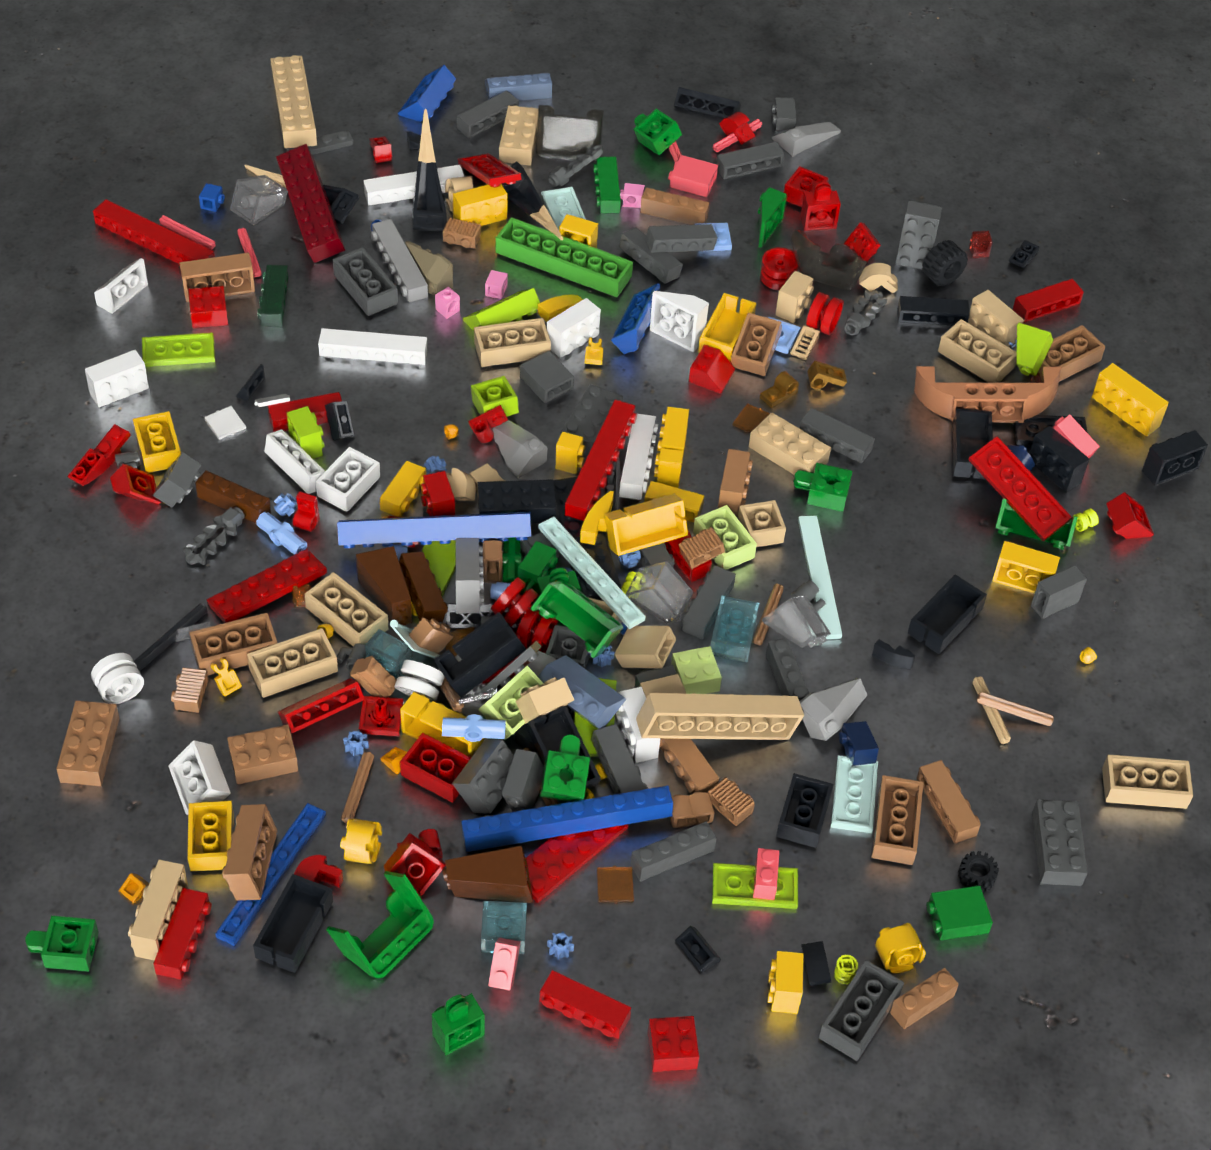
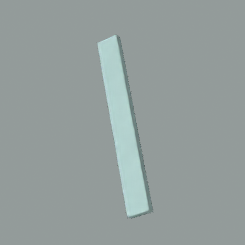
(591, 572)
(819, 573)

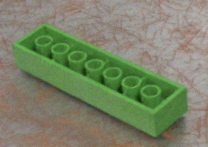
(564, 257)

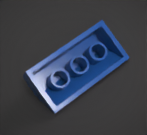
(428, 94)
(635, 321)

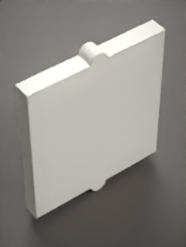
(272, 400)
(225, 422)

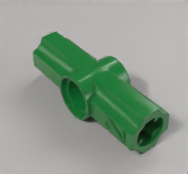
(511, 559)

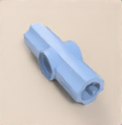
(281, 533)
(473, 728)

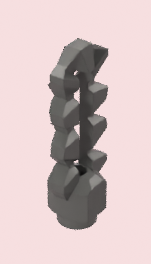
(560, 175)
(856, 321)
(229, 521)

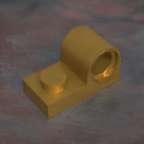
(821, 373)
(783, 388)

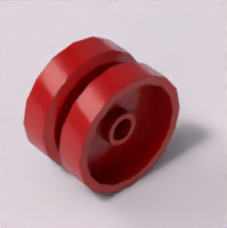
(777, 267)
(824, 313)
(515, 602)
(536, 628)

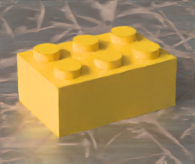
(481, 205)
(156, 441)
(1024, 567)
(209, 834)

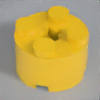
(361, 841)
(899, 948)

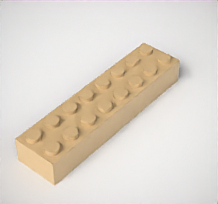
(293, 101)
(719, 716)

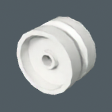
(117, 678)
(419, 679)

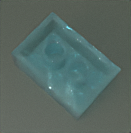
(734, 628)

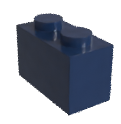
(859, 743)

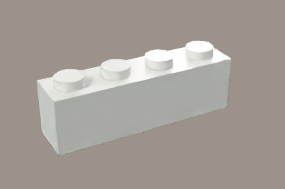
(293, 460)

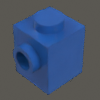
(211, 197)

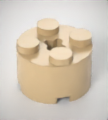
(457, 185)

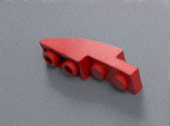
(101, 458)

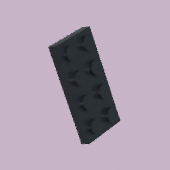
(1026, 431)

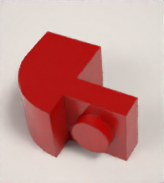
(738, 125)
(317, 870)

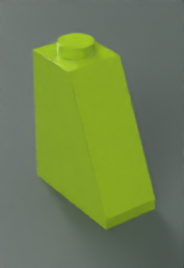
(1032, 348)

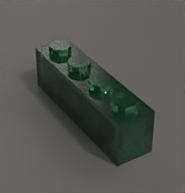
(274, 295)

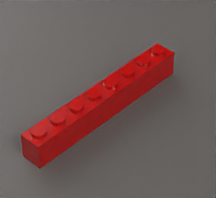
(149, 234)
(600, 460)

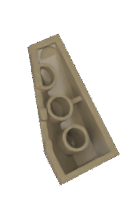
(434, 268)

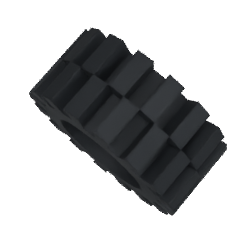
(982, 862)

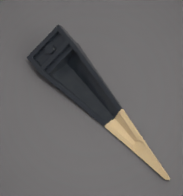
(339, 198)
(527, 199)
(428, 201)

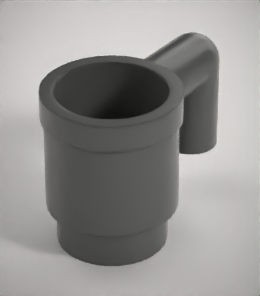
(128, 458)
(810, 590)
(355, 653)

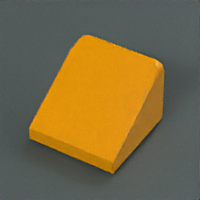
(393, 758)
(133, 887)

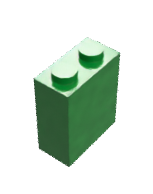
(959, 913)

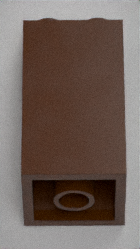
(385, 584)
(490, 876)

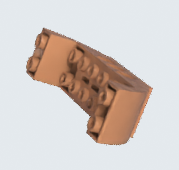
(1005, 400)

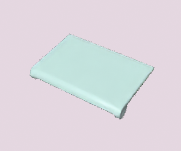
(403, 632)

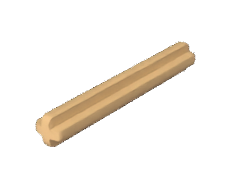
(993, 714)

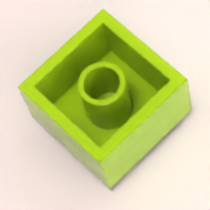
(494, 393)
(305, 431)

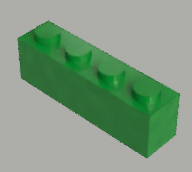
(608, 185)

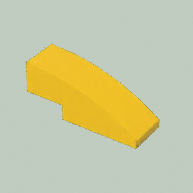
(554, 306)
(595, 519)

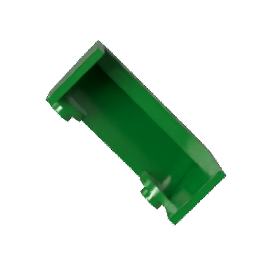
(1010, 522)
(578, 614)
(394, 937)

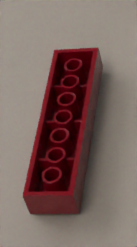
(310, 203)

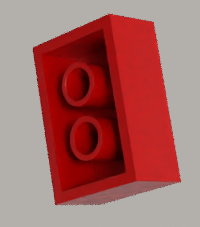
(433, 766)

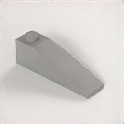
(804, 137)
(519, 448)
(831, 707)

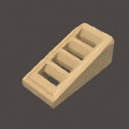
(808, 332)

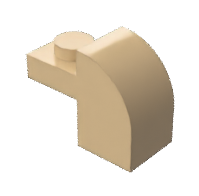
(877, 275)
(462, 485)

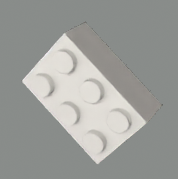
(573, 327)
(117, 378)
(348, 479)
(642, 748)

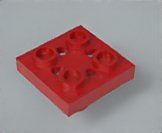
(865, 244)
(380, 710)

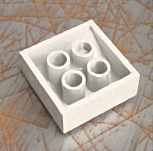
(679, 318)

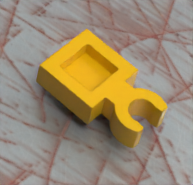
(594, 353)
(227, 679)

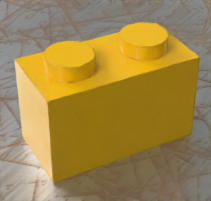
(569, 453)

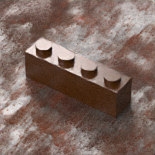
(229, 494)
(422, 587)

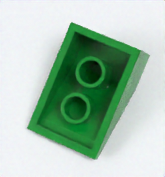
(770, 213)

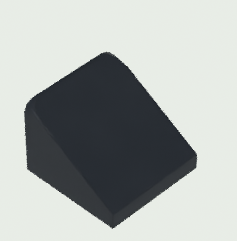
(413, 140)

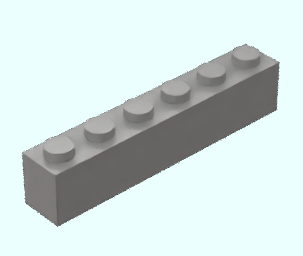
(399, 260)

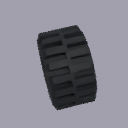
(944, 263)

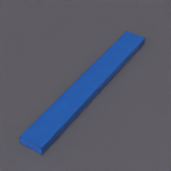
(281, 860)

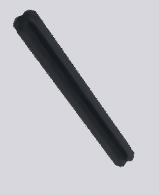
(169, 637)

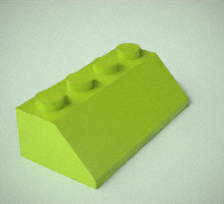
(505, 310)

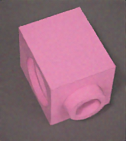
(632, 195)
(496, 284)
(447, 302)

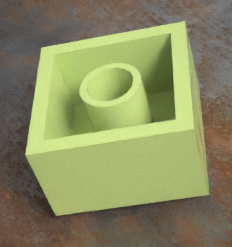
(697, 670)

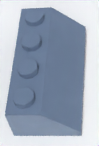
(521, 87)
(591, 696)

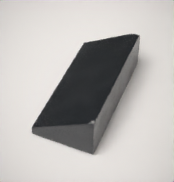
(252, 383)
(339, 420)
(697, 949)

